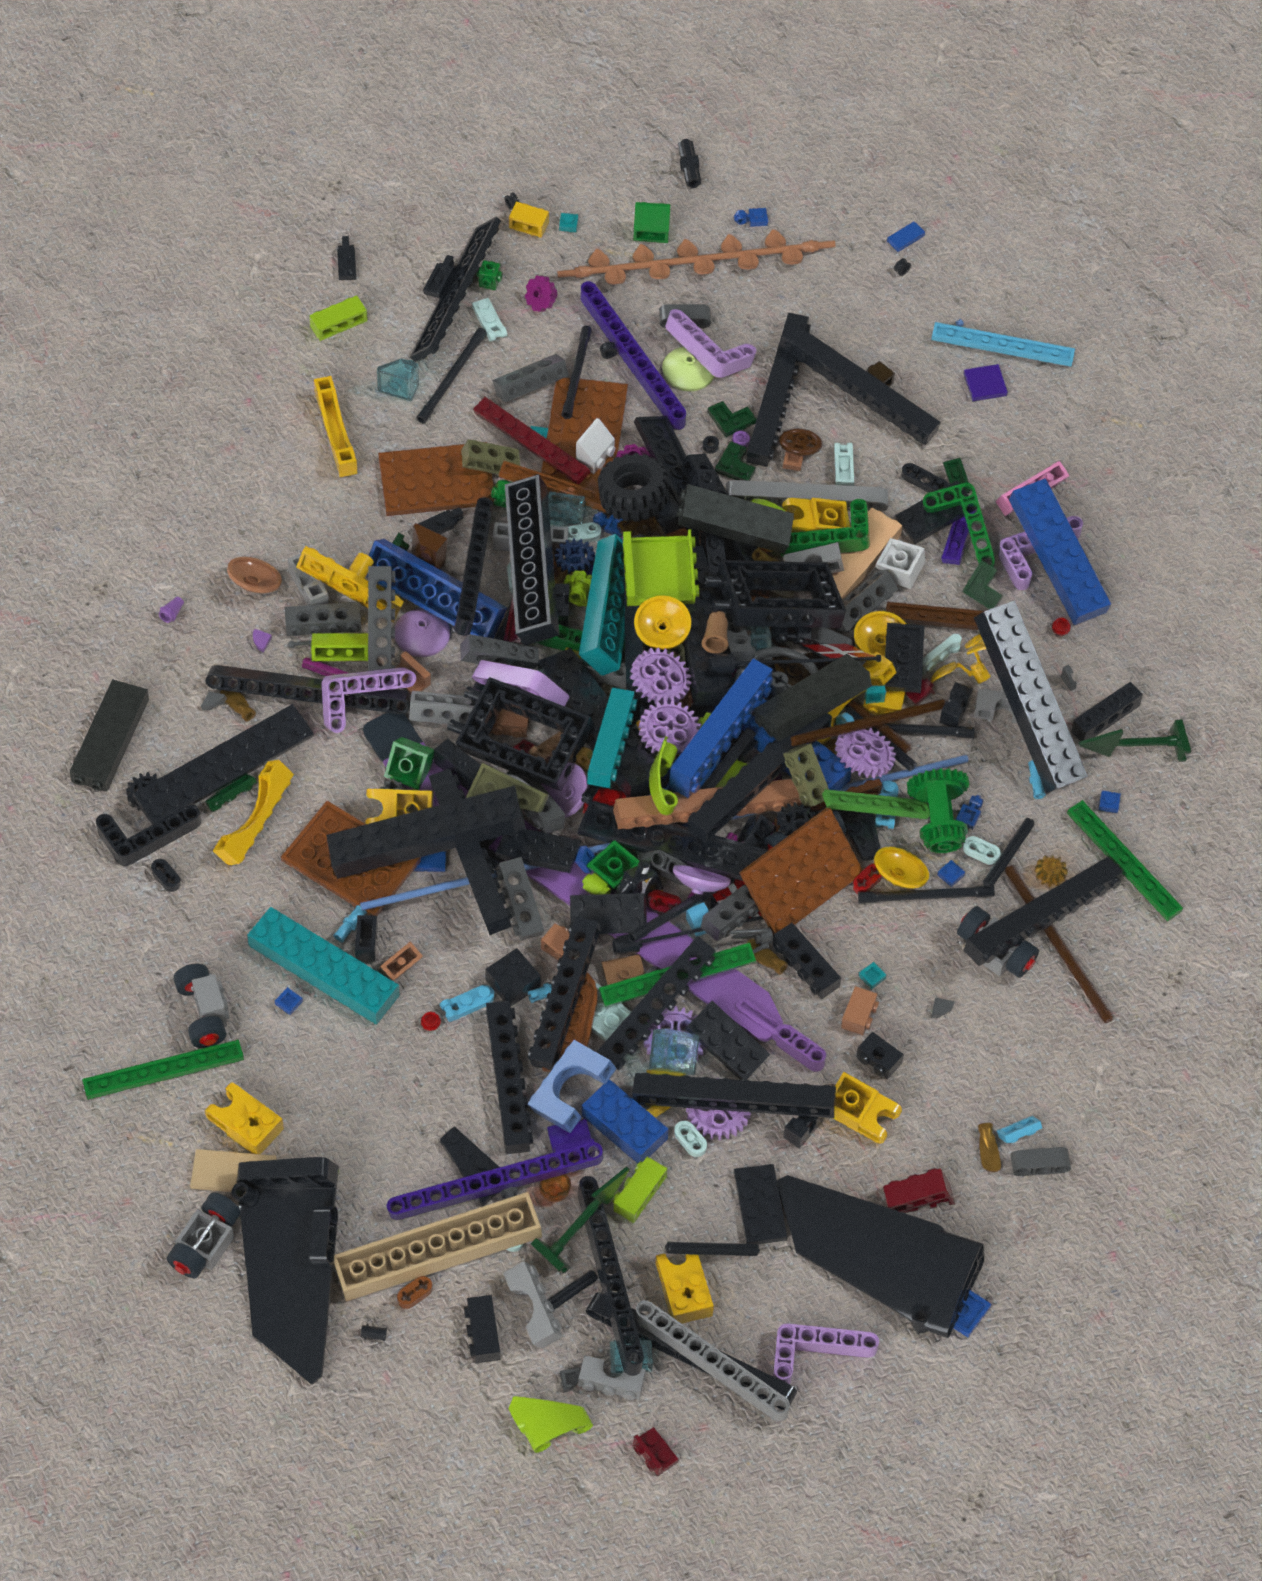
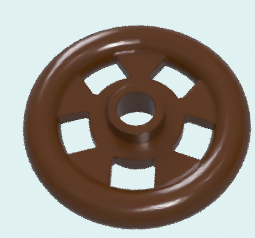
(800, 442)

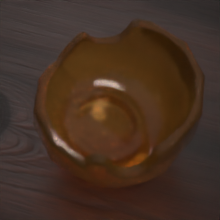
(555, 1188)

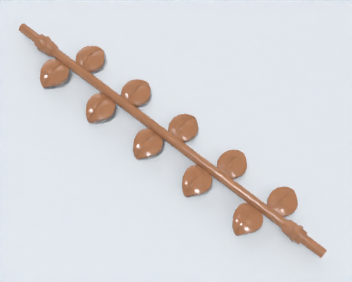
(688, 254)

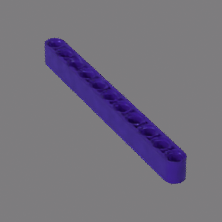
(633, 355)
(485, 1178)

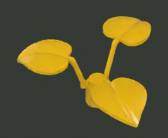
(978, 669)

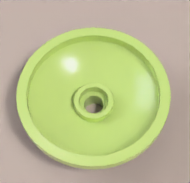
(685, 374)

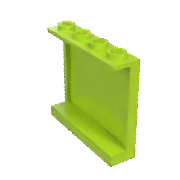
(660, 568)

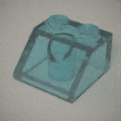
(399, 378)
(674, 1051)

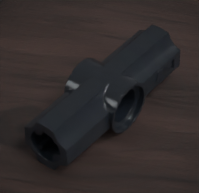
(689, 163)

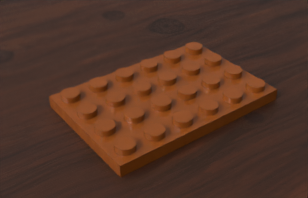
(430, 480)
(311, 857)
(801, 871)

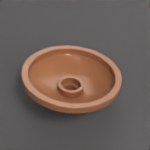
(254, 575)

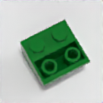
(651, 222)

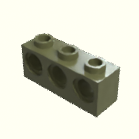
(487, 456)
(810, 766)

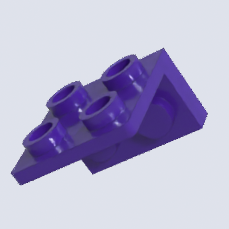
(564, 1140)

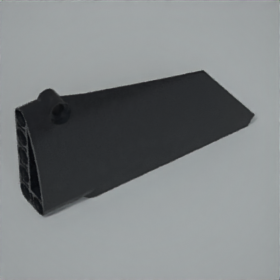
(884, 1253)
(289, 1254)

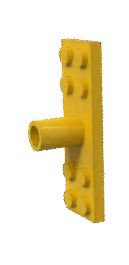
(346, 581)

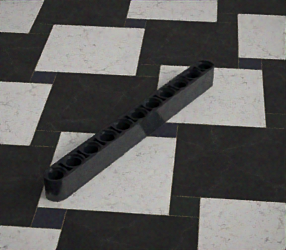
(473, 566)
(299, 691)
(613, 1282)
(598, 1310)

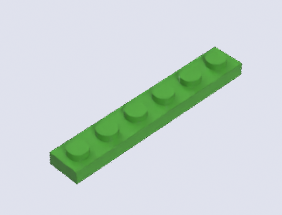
(875, 804)

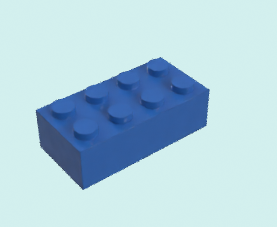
(624, 1122)

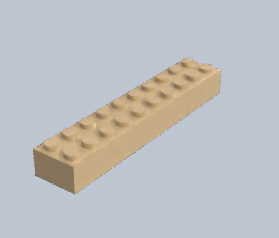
(437, 1246)

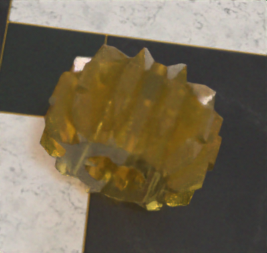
(1051, 870)

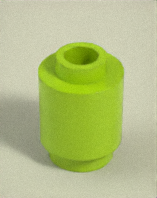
(595, 885)

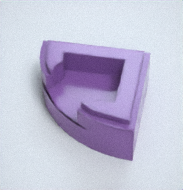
(261, 639)

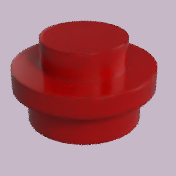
(1061, 626)
(430, 1021)

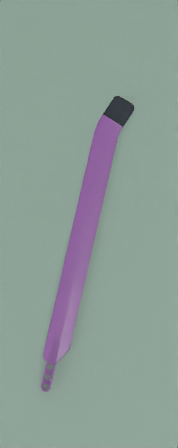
(731, 990)

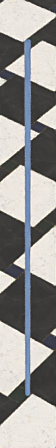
(599, 848)

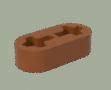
(416, 1296)

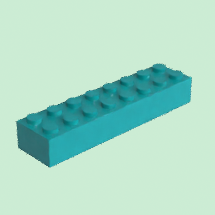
(605, 611)
(323, 965)

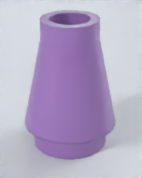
(170, 610)

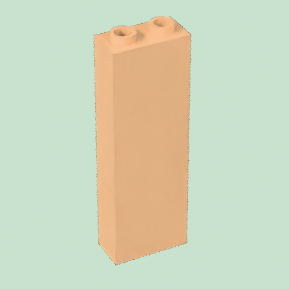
(860, 563)

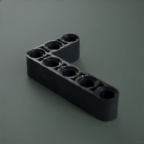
(146, 836)

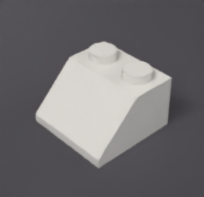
(595, 446)
(902, 561)

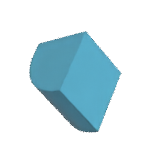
(694, 917)

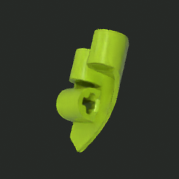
(660, 768)
(547, 1419)

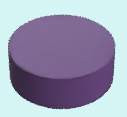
(741, 438)

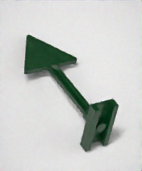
(1107, 742)
(603, 1194)

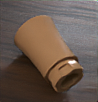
(715, 636)

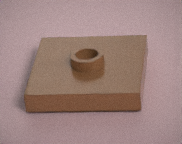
(622, 969)

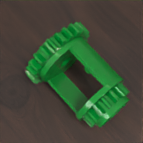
(938, 790)

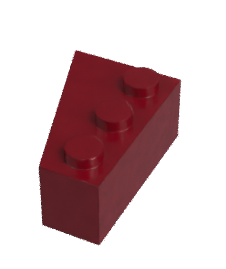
(919, 1191)

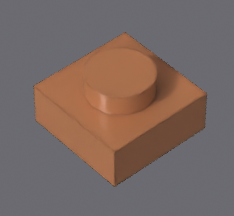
(792, 461)

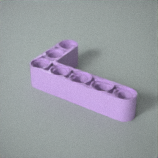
(705, 350)
(1013, 557)
(522, 678)
(359, 686)
(817, 1344)

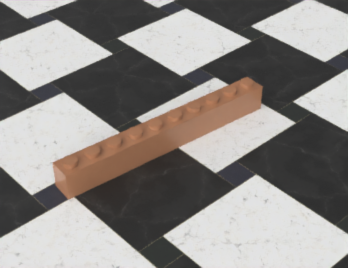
(642, 811)

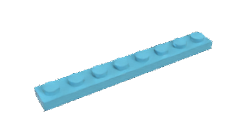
(1003, 344)

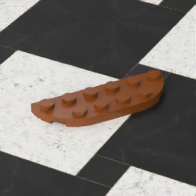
(583, 1016)

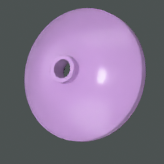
(421, 640)
(575, 786)
(700, 880)

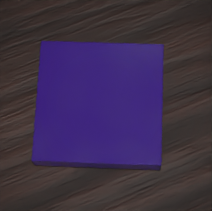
(985, 382)

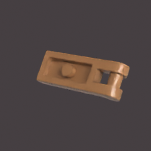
(545, 749)

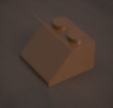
(429, 546)

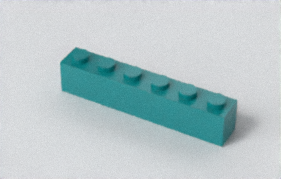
(611, 738)

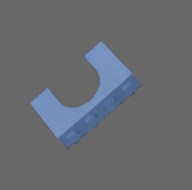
(575, 1061)

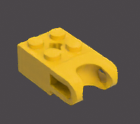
(816, 514)
(396, 801)
(865, 1109)
(246, 1120)
(683, 1282)

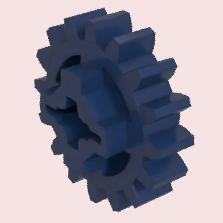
(575, 556)

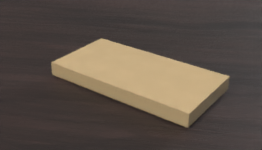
(219, 1169)

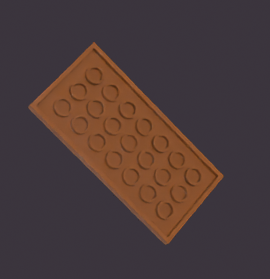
(592, 401)

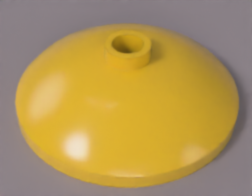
(662, 612)
(872, 629)
(901, 867)

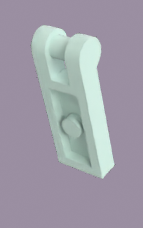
(489, 319)
(844, 464)
(941, 653)

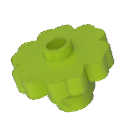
(579, 587)

